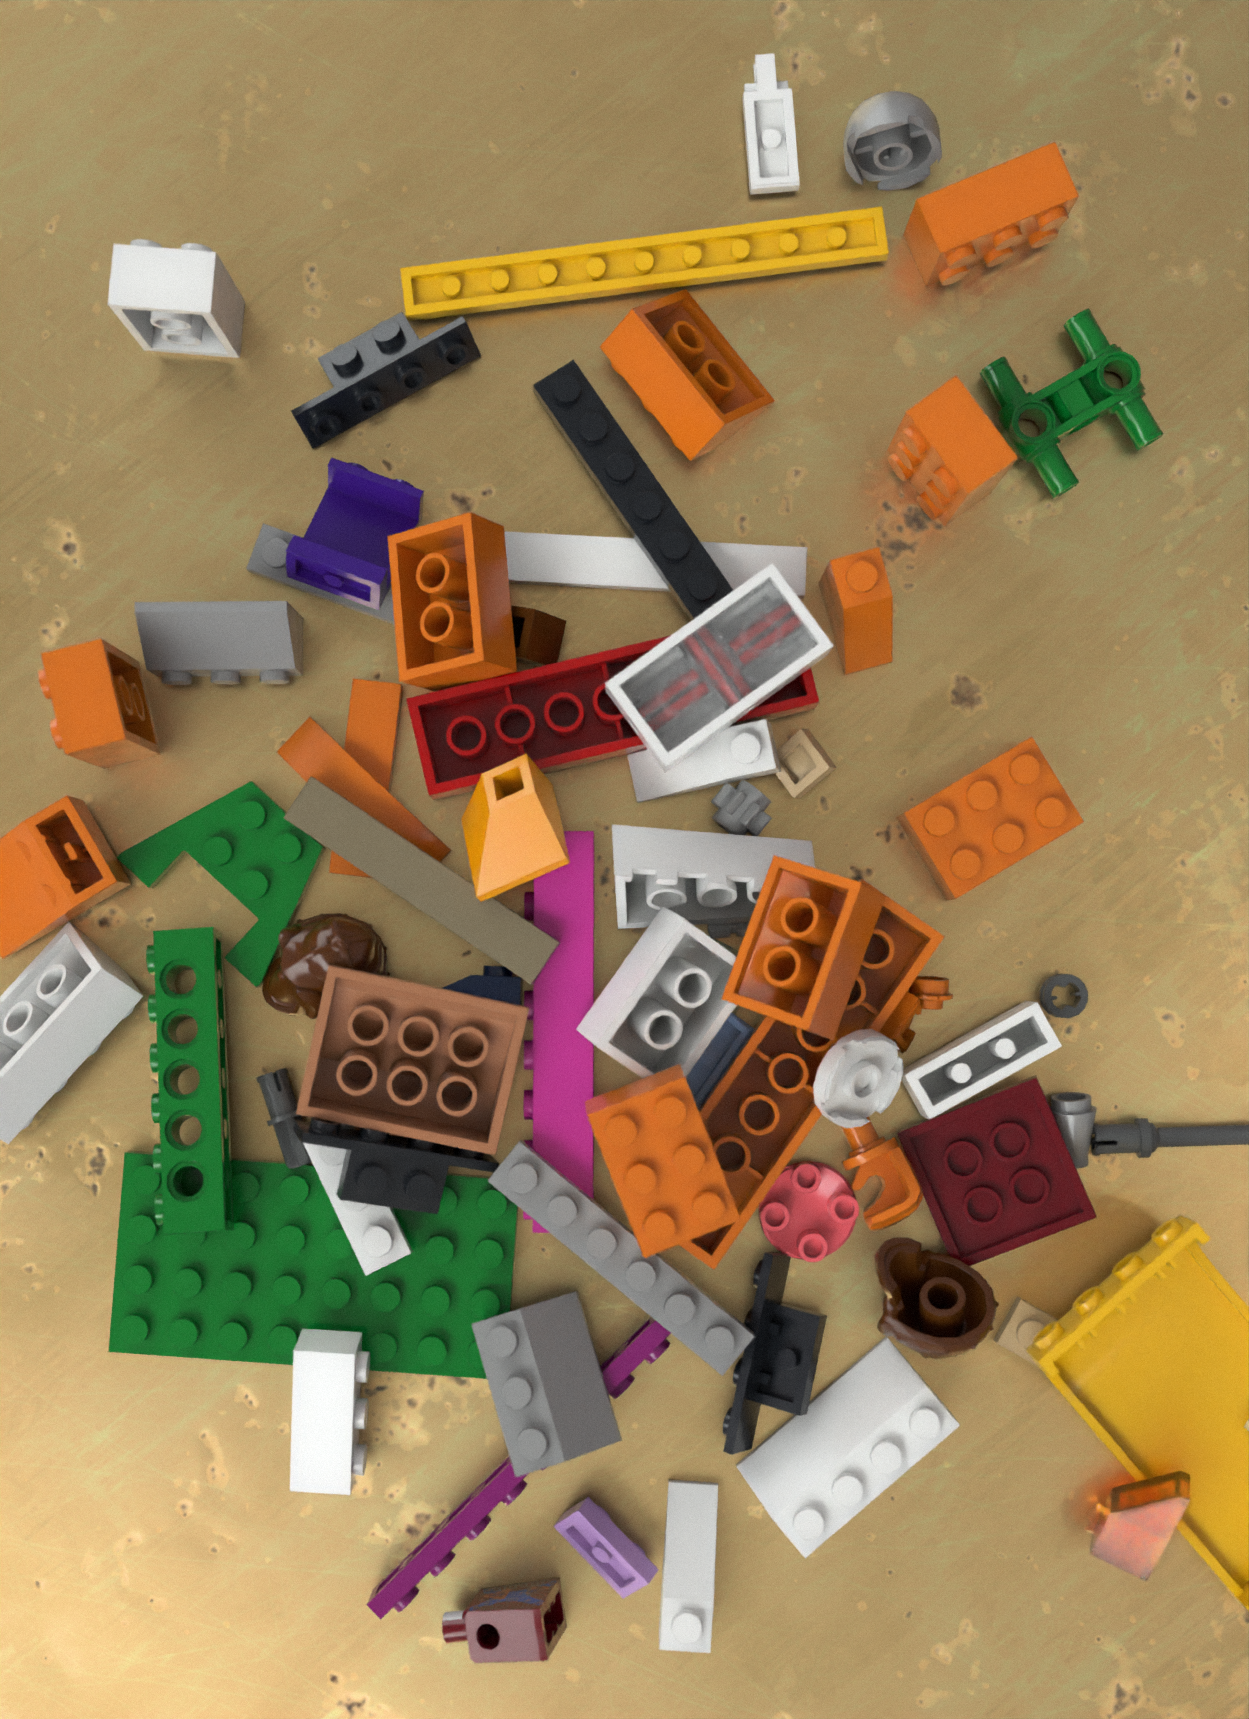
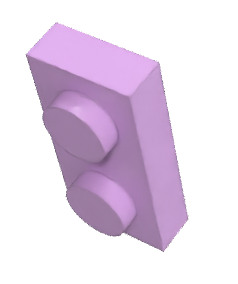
(606, 1547)

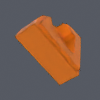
(898, 1024)

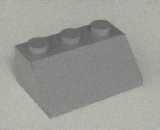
(221, 640)
(546, 1383)

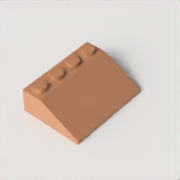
(412, 1060)

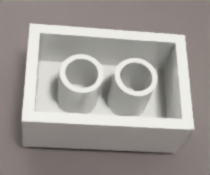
(176, 299)
(663, 999)

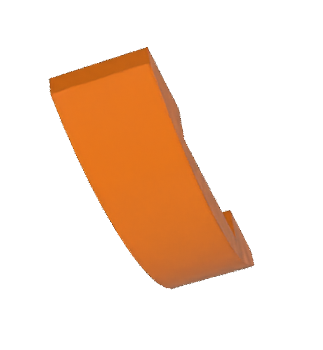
(319, 755)

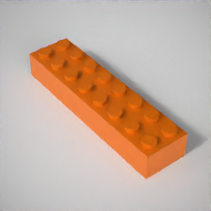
(767, 1093)

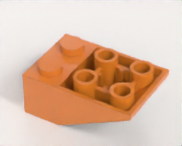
(53, 872)

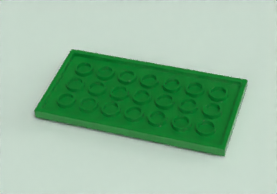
(294, 1270)

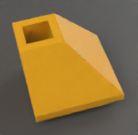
(512, 828)

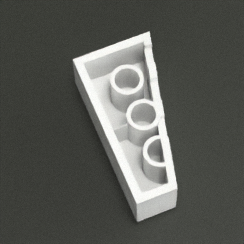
(694, 873)

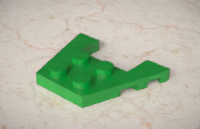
(248, 852)

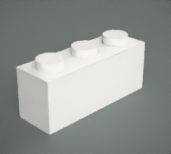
(979, 1059)
(328, 1411)

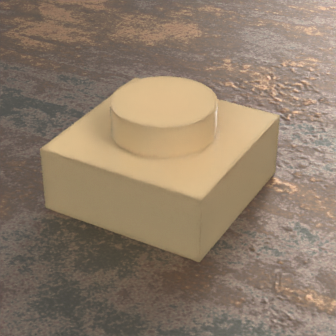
(803, 763)
(1021, 1327)

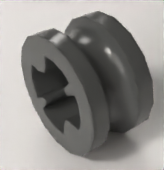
(1062, 980)

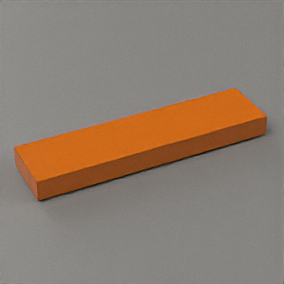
(371, 741)

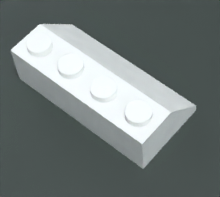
(56, 1020)
(846, 1447)

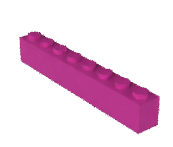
(557, 1004)

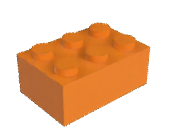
(990, 215)
(949, 452)
(451, 602)
(98, 704)
(990, 819)
(661, 1161)

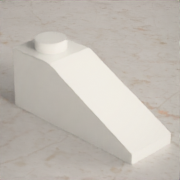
(729, 757)
(688, 1567)

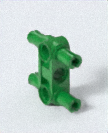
(1071, 403)

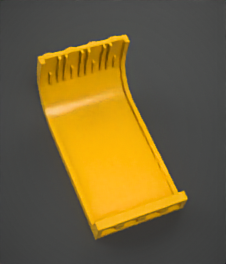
(1164, 1383)

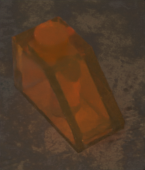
(1138, 1522)

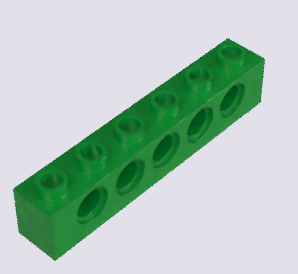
(213, 1205)

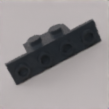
(380, 371)
(391, 1168)
(779, 1360)

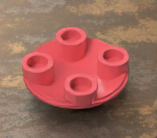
(809, 1211)

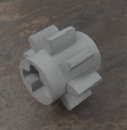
(741, 809)

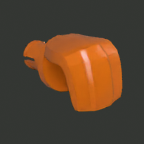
(882, 1158)

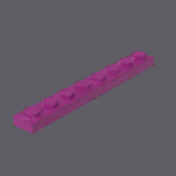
(501, 1485)

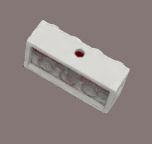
(718, 667)

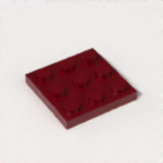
(996, 1173)

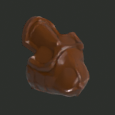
(307, 948)
(932, 1300)

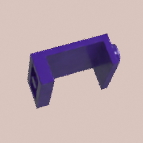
(348, 535)

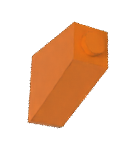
(859, 609)

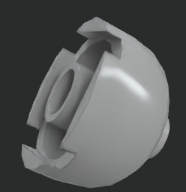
(891, 141)

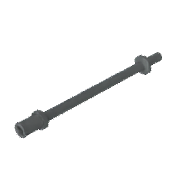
(1145, 1137)

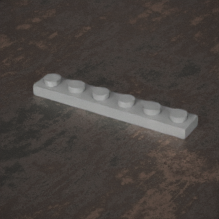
(616, 1256)

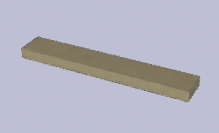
(421, 880)

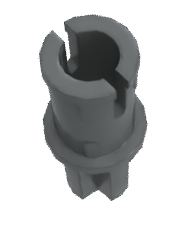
(282, 1111)

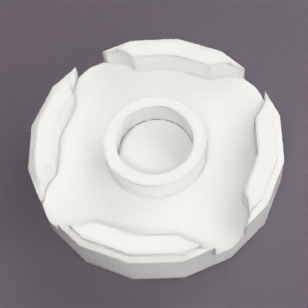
(858, 1078)

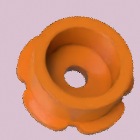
(931, 991)

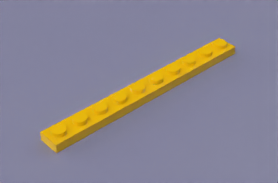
(644, 263)

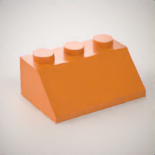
(685, 373)
(804, 946)

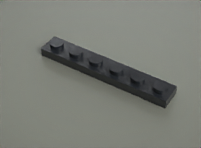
(632, 489)

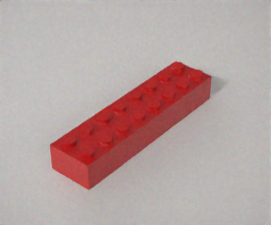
(551, 715)

